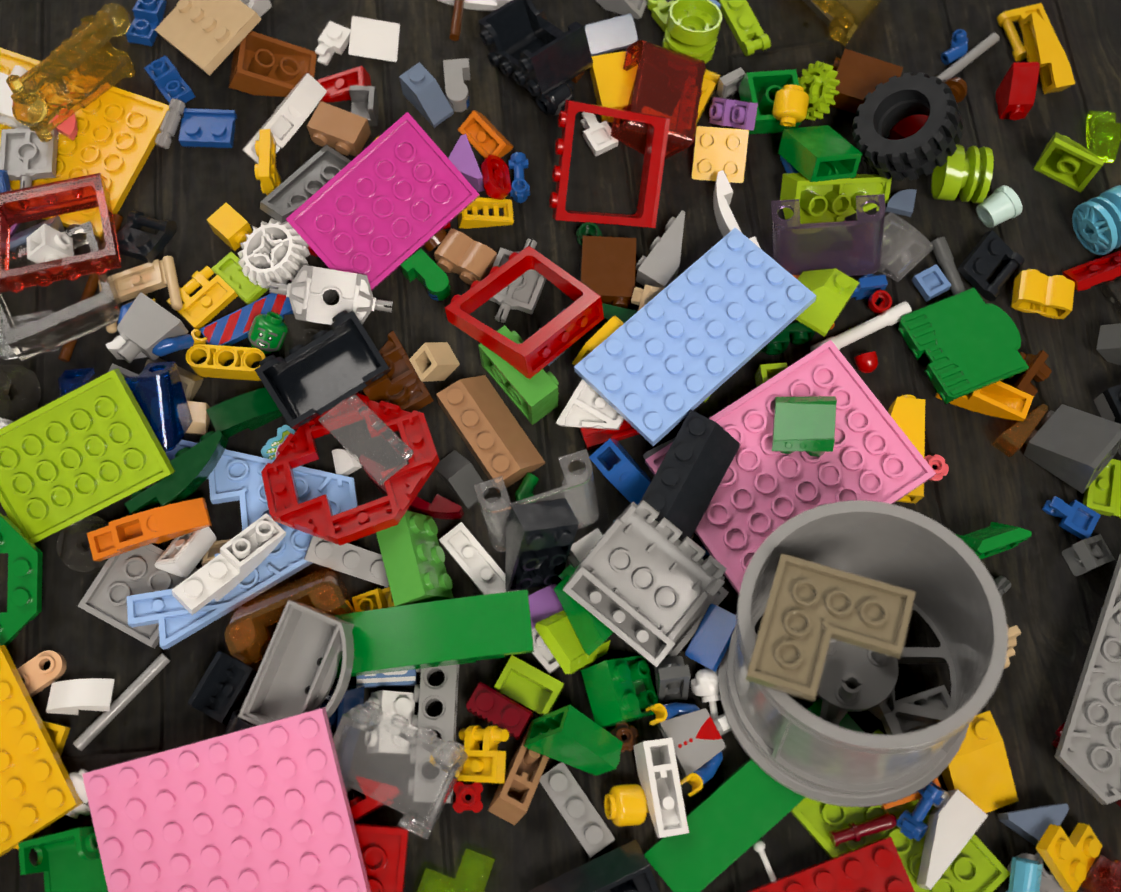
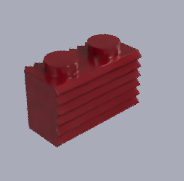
(499, 710)

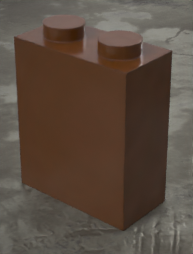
(858, 77)
(610, 268)

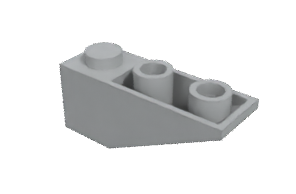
(663, 261)

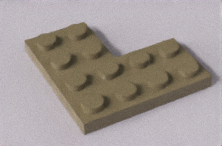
(818, 604)

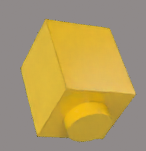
(229, 226)

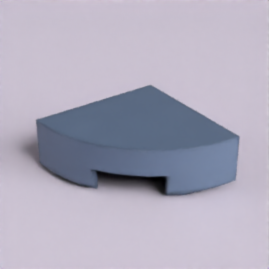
(902, 202)

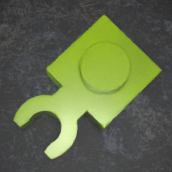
(660, 11)

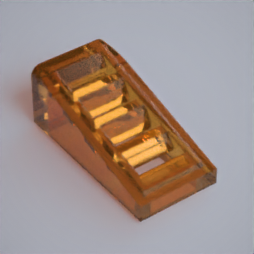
(1014, 437)

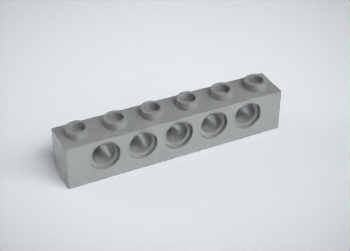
(446, 694)

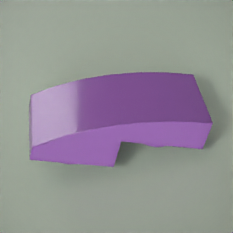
(733, 113)
(544, 604)

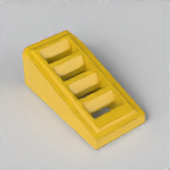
(474, 220)

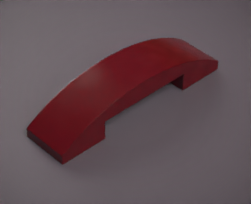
(440, 507)

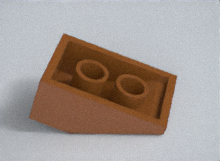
(269, 65)

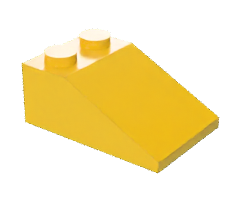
(982, 766)

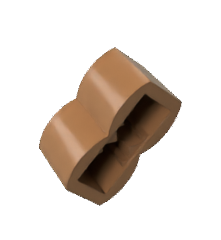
(465, 257)

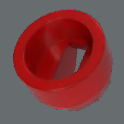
(884, 305)
(867, 362)

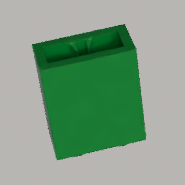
(819, 153)

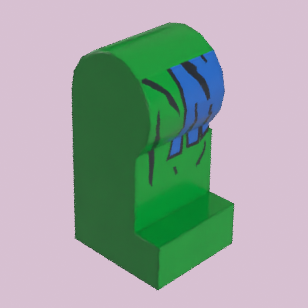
(428, 274)

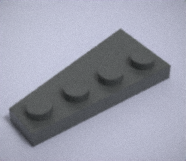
(303, 183)

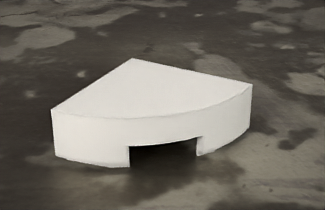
(344, 462)

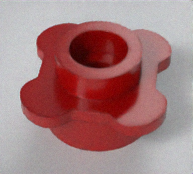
(474, 803)

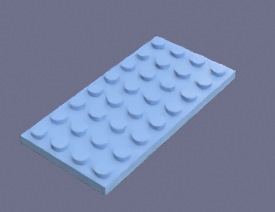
(694, 335)

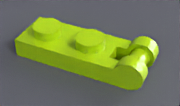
(744, 26)

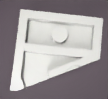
(589, 410)

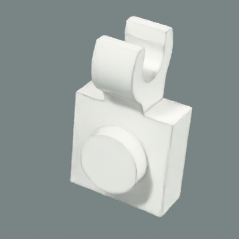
(332, 40)
(597, 134)

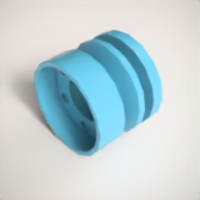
(1099, 222)

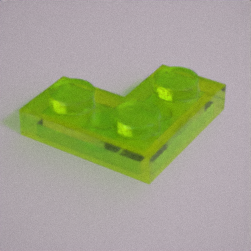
(471, 875)

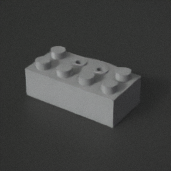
(294, 666)

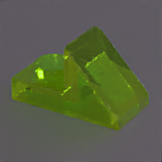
(1103, 134)

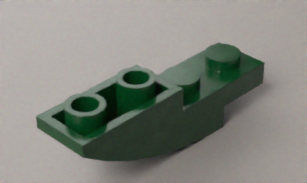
(191, 470)

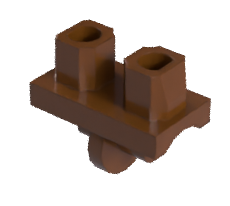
(1037, 370)

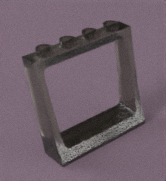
(69, 322)

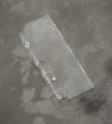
(367, 438)

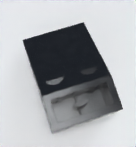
(538, 543)

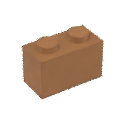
(338, 129)

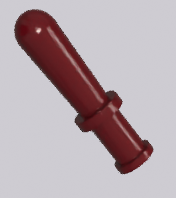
(856, 831)

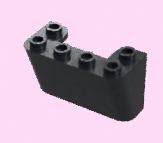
(323, 371)

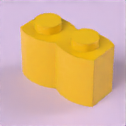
(1043, 294)

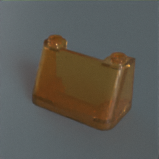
(249, 622)

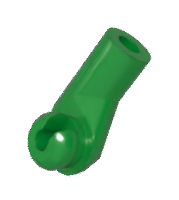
(526, 487)

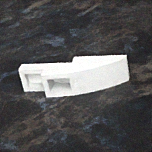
(290, 114)
(231, 566)

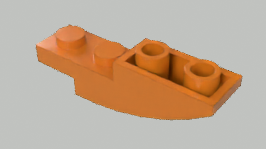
(148, 527)

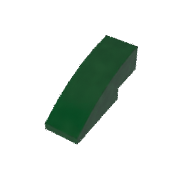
(244, 412)

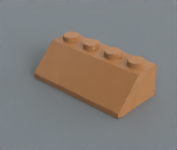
(489, 429)

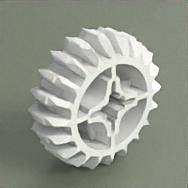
(268, 250)

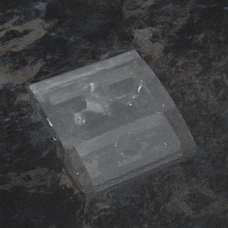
(901, 247)

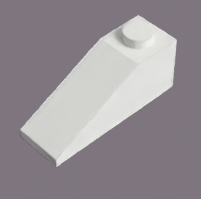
(662, 786)
(947, 833)

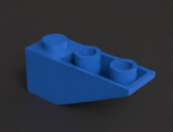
(621, 470)

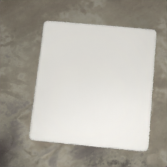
(374, 39)

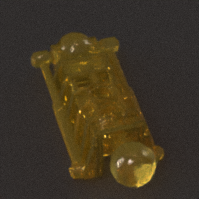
(85, 64)

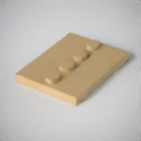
(207, 29)

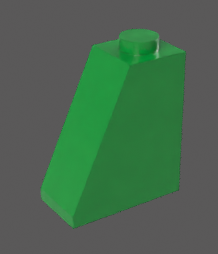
(587, 627)
(574, 740)

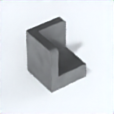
(365, 103)

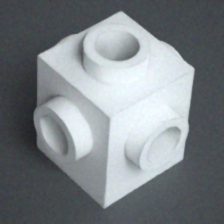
(48, 245)

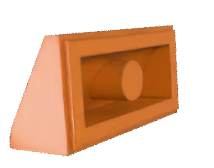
(484, 136)

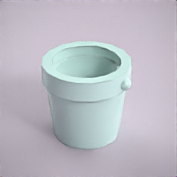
(999, 207)

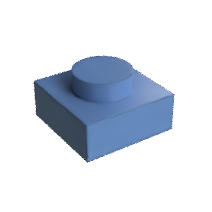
(931, 282)

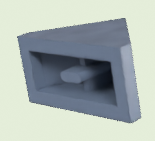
(1033, 822)

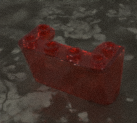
(664, 86)

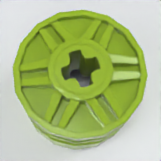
(693, 28)
(964, 174)

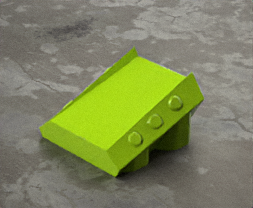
(565, 645)

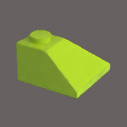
(1068, 162)
(832, 294)

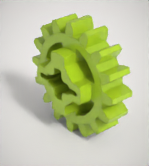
(820, 85)

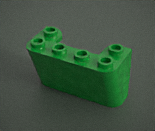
(68, 861)

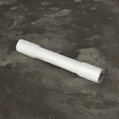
(866, 328)

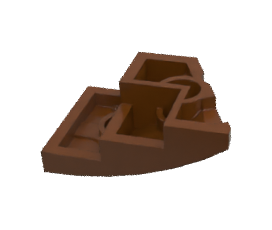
(402, 383)

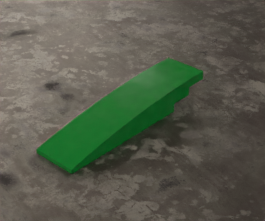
(440, 633)
(726, 824)

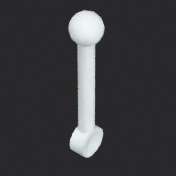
(759, 847)

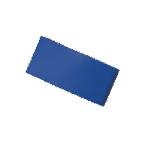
(147, 16)
(168, 80)

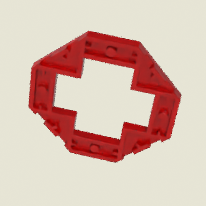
(316, 514)

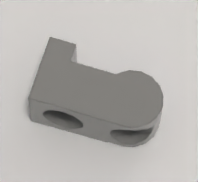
(455, 74)

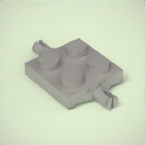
(27, 156)
(522, 292)

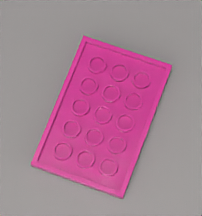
(384, 204)

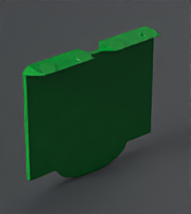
(966, 343)

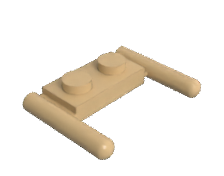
(147, 279)

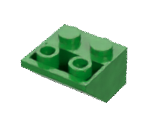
(619, 690)

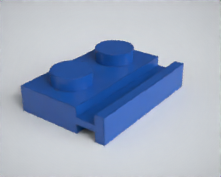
(207, 128)

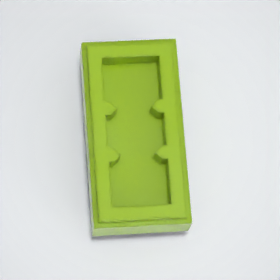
(232, 274)

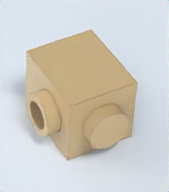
(434, 361)

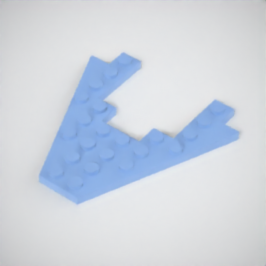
(235, 479)

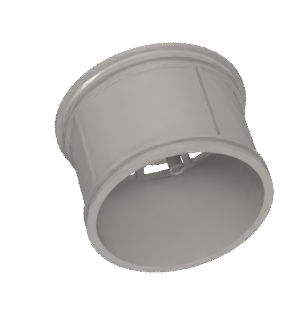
(951, 595)

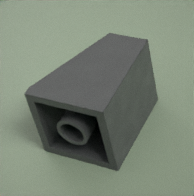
(1074, 445)

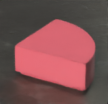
(68, 127)

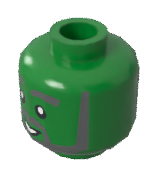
(268, 332)

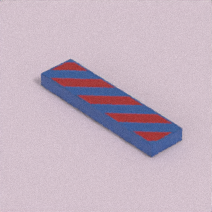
(236, 325)

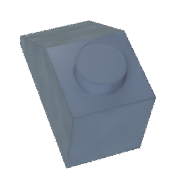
(425, 94)

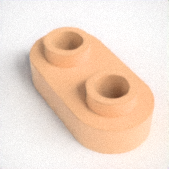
(36, 677)

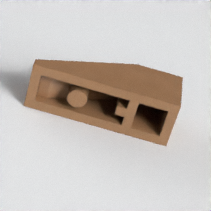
(520, 783)

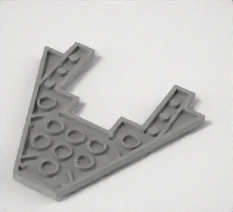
(1093, 726)

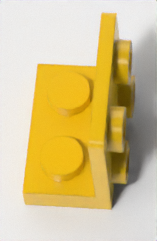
(719, 150)

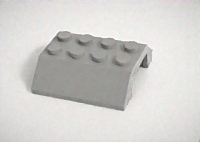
(645, 580)

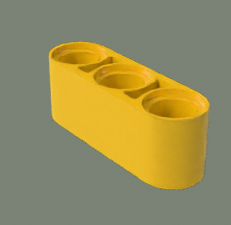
(218, 355)

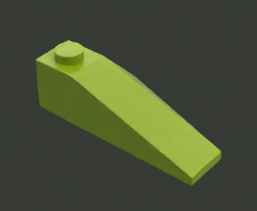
(831, 198)

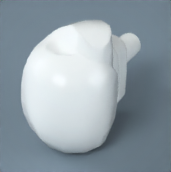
(707, 686)

